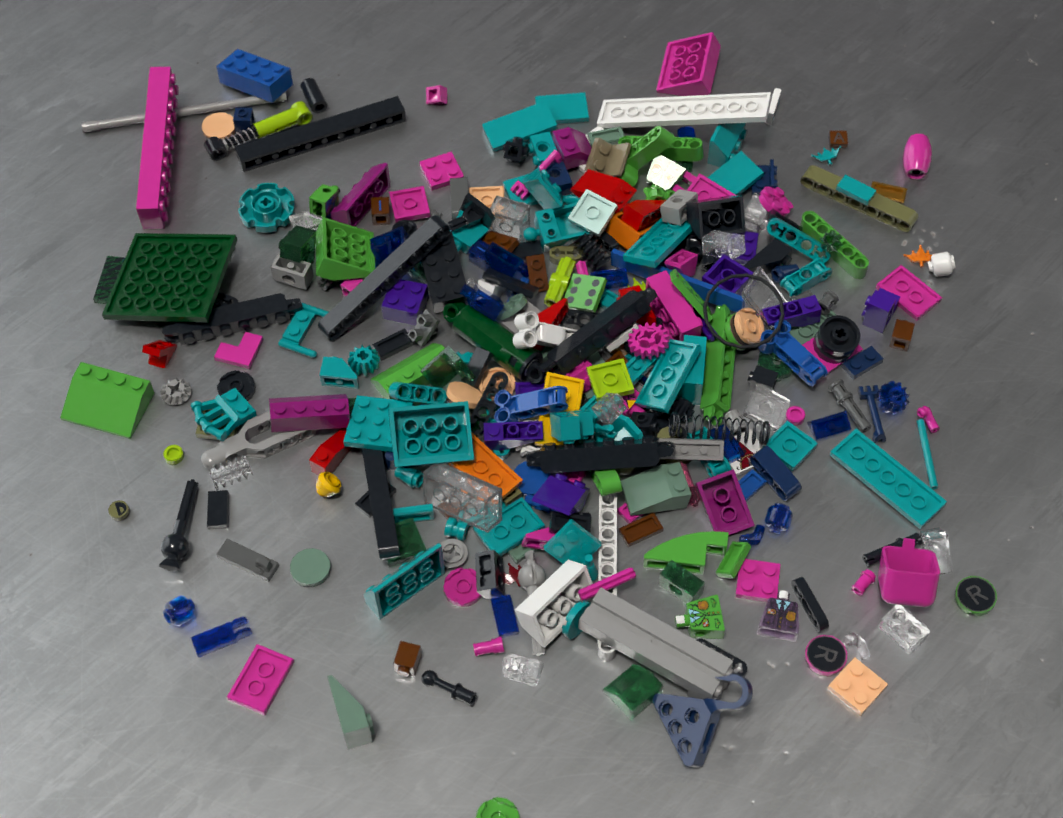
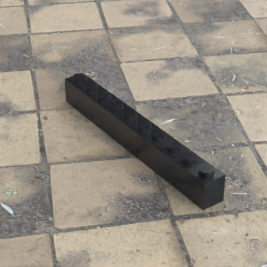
(320, 134)

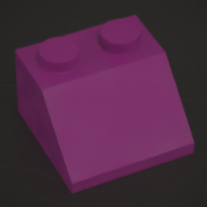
(572, 146)

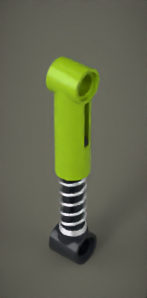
(297, 114)

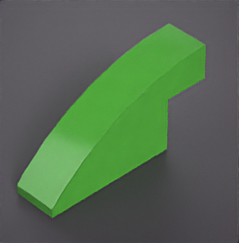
(687, 551)

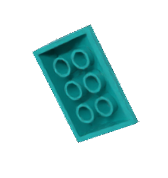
(430, 434)
(405, 582)

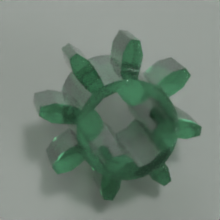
(826, 242)

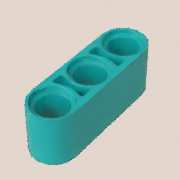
(409, 393)

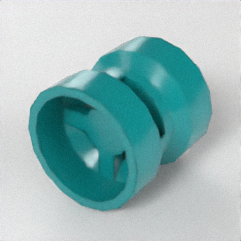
(456, 529)

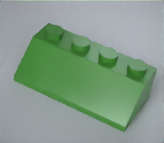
(407, 370)

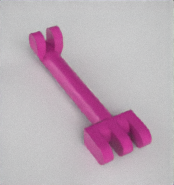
(521, 190)

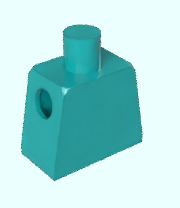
(466, 238)

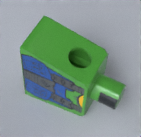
(324, 200)

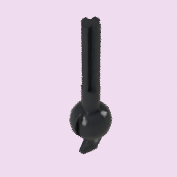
(175, 545)

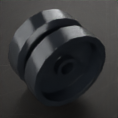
(836, 339)

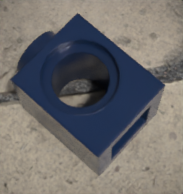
(243, 119)

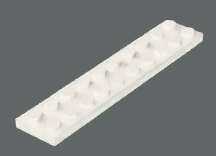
(685, 110)

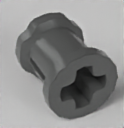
(828, 300)

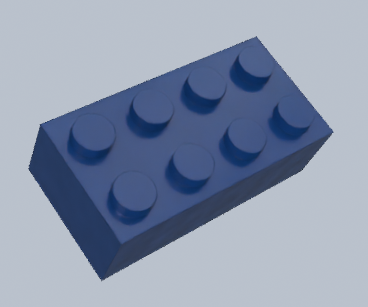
(254, 75)

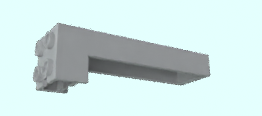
(656, 645)

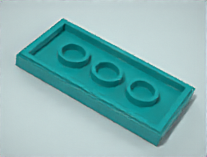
(522, 124)
(668, 376)

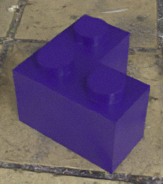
(879, 309)

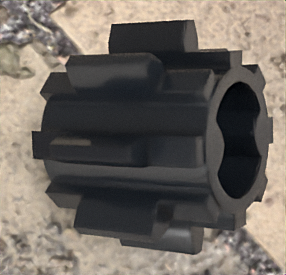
(683, 406)

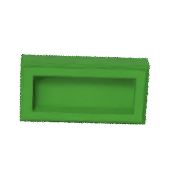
(733, 559)

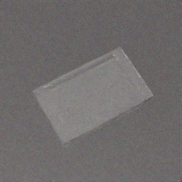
(760, 296)

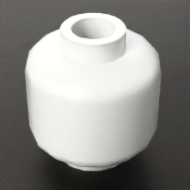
(941, 264)

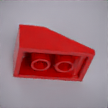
(606, 186)

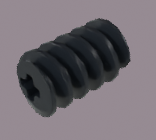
(591, 250)

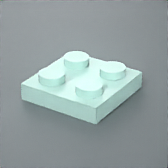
(592, 212)

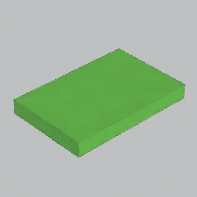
(689, 293)

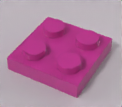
(440, 169)
(409, 204)
(757, 580)

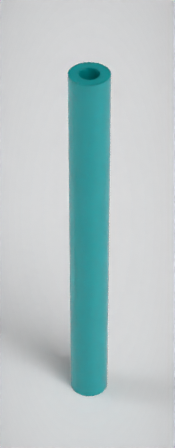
(927, 454)

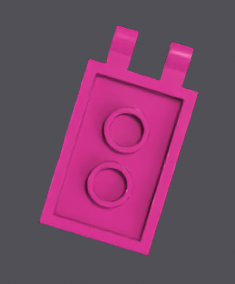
(703, 186)

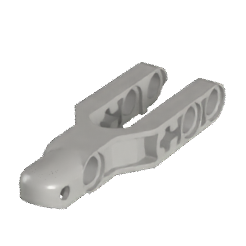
(239, 445)

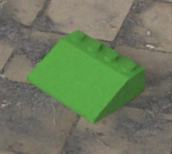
(343, 251)
(106, 400)

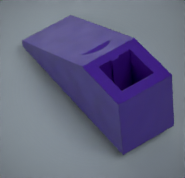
(796, 312)
(512, 434)

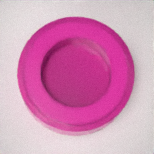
(795, 415)

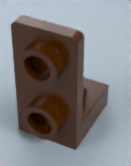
(537, 272)

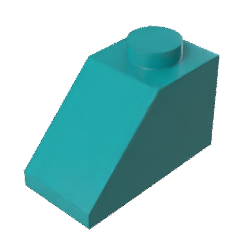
(337, 373)

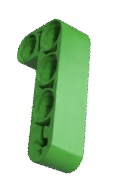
(644, 151)

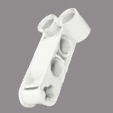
(538, 332)

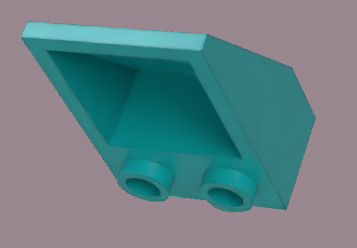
(542, 189)
(557, 222)

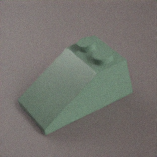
(656, 490)
(354, 722)

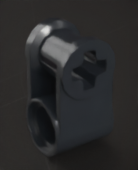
(694, 245)

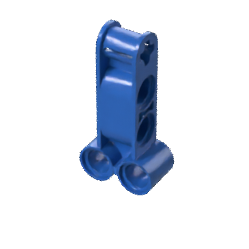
(793, 354)
(529, 404)

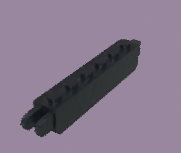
(234, 319)
(598, 331)
(600, 455)

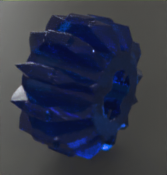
(893, 397)

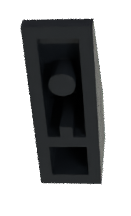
(772, 255)

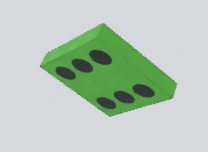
(585, 292)

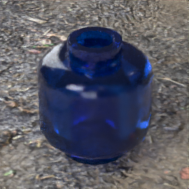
(778, 518)
(179, 611)

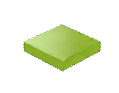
(610, 378)

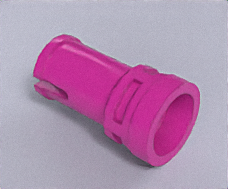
(493, 646)

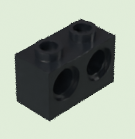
(489, 574)

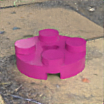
(774, 199)

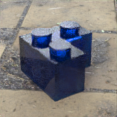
(387, 243)

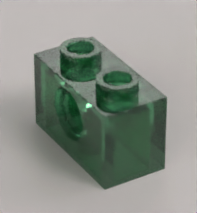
(681, 583)

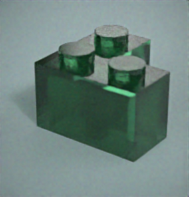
(299, 245)

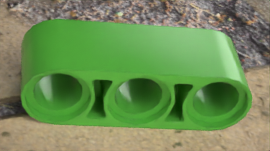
(606, 481)

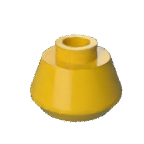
(327, 484)

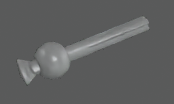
(530, 578)

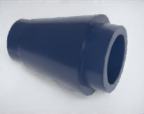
(781, 272)

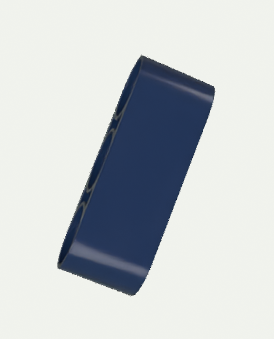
(775, 473)

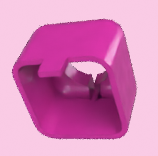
(908, 575)

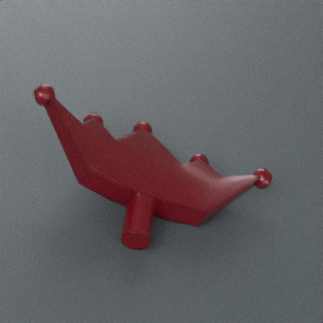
(512, 577)

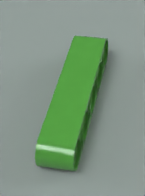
(680, 150)
(847, 256)

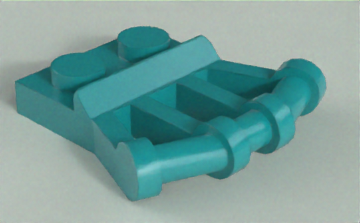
(232, 405)

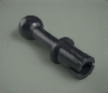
(430, 678)

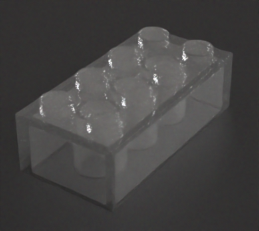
(463, 496)

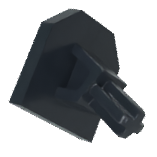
(474, 213)

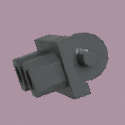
(425, 327)

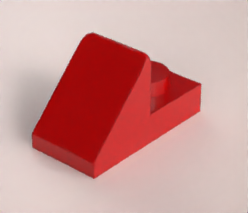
(159, 352)

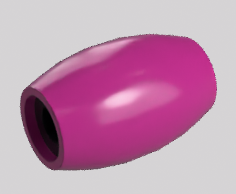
(917, 156)

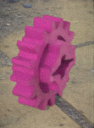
(648, 340)

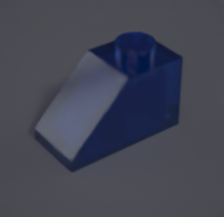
(502, 260)

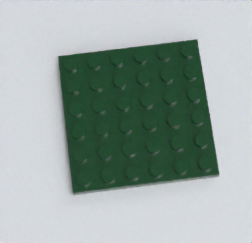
(170, 277)

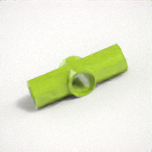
(559, 281)

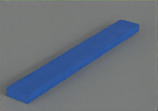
(718, 297)

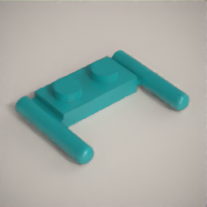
(298, 329)

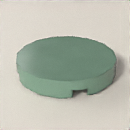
(514, 304)
(310, 567)

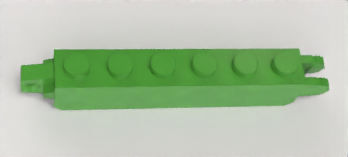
(718, 370)

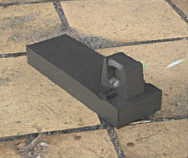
(247, 560)

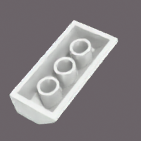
(550, 603)

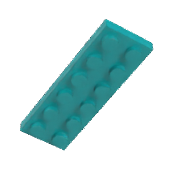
(657, 243)
(888, 478)

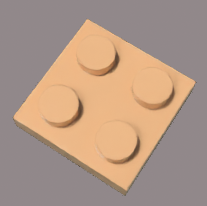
(857, 686)

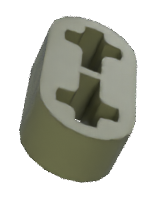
(564, 251)

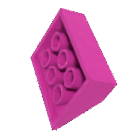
(689, 66)

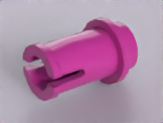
(867, 577)

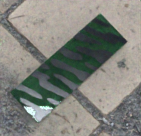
(107, 279)

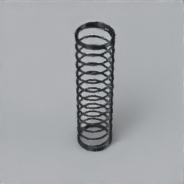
(673, 416)

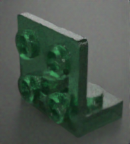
(445, 368)

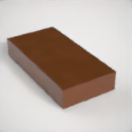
(641, 529)

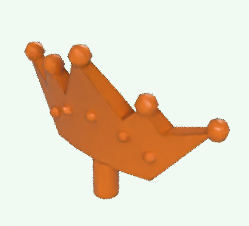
(919, 257)

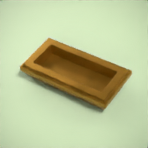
(890, 191)

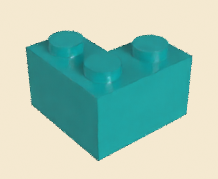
(571, 425)

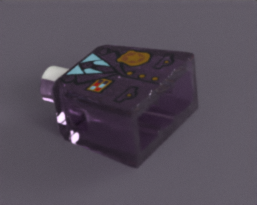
(780, 618)

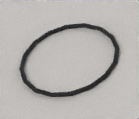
(732, 344)

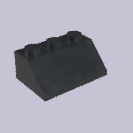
(716, 214)

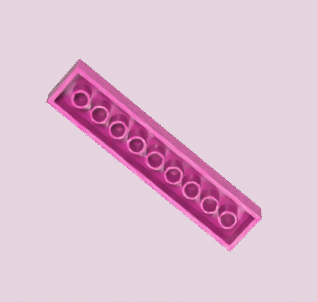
(157, 148)

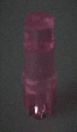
(694, 499)

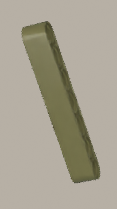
(879, 207)

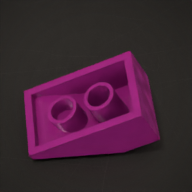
(725, 503)

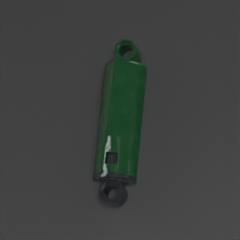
(497, 339)

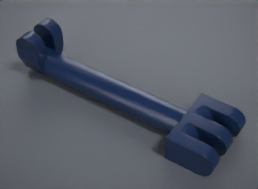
(871, 396)

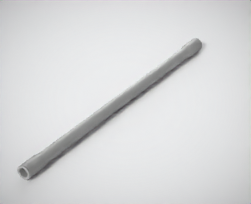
(185, 111)

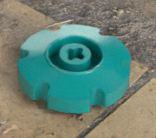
(266, 207)

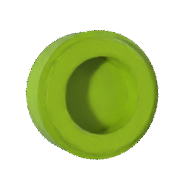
(173, 454)

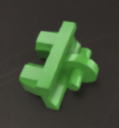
(657, 193)

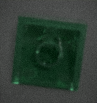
(633, 690)

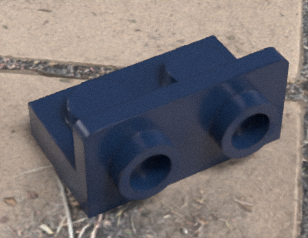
(767, 180)

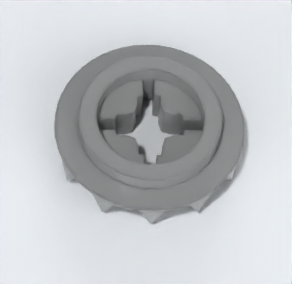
(177, 397)
(460, 550)

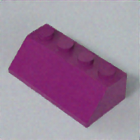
(358, 201)
(309, 413)

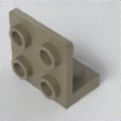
(608, 158)

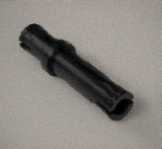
(875, 556)

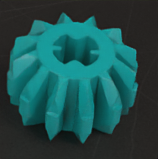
(364, 360)

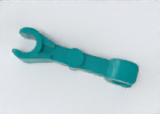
(605, 430)

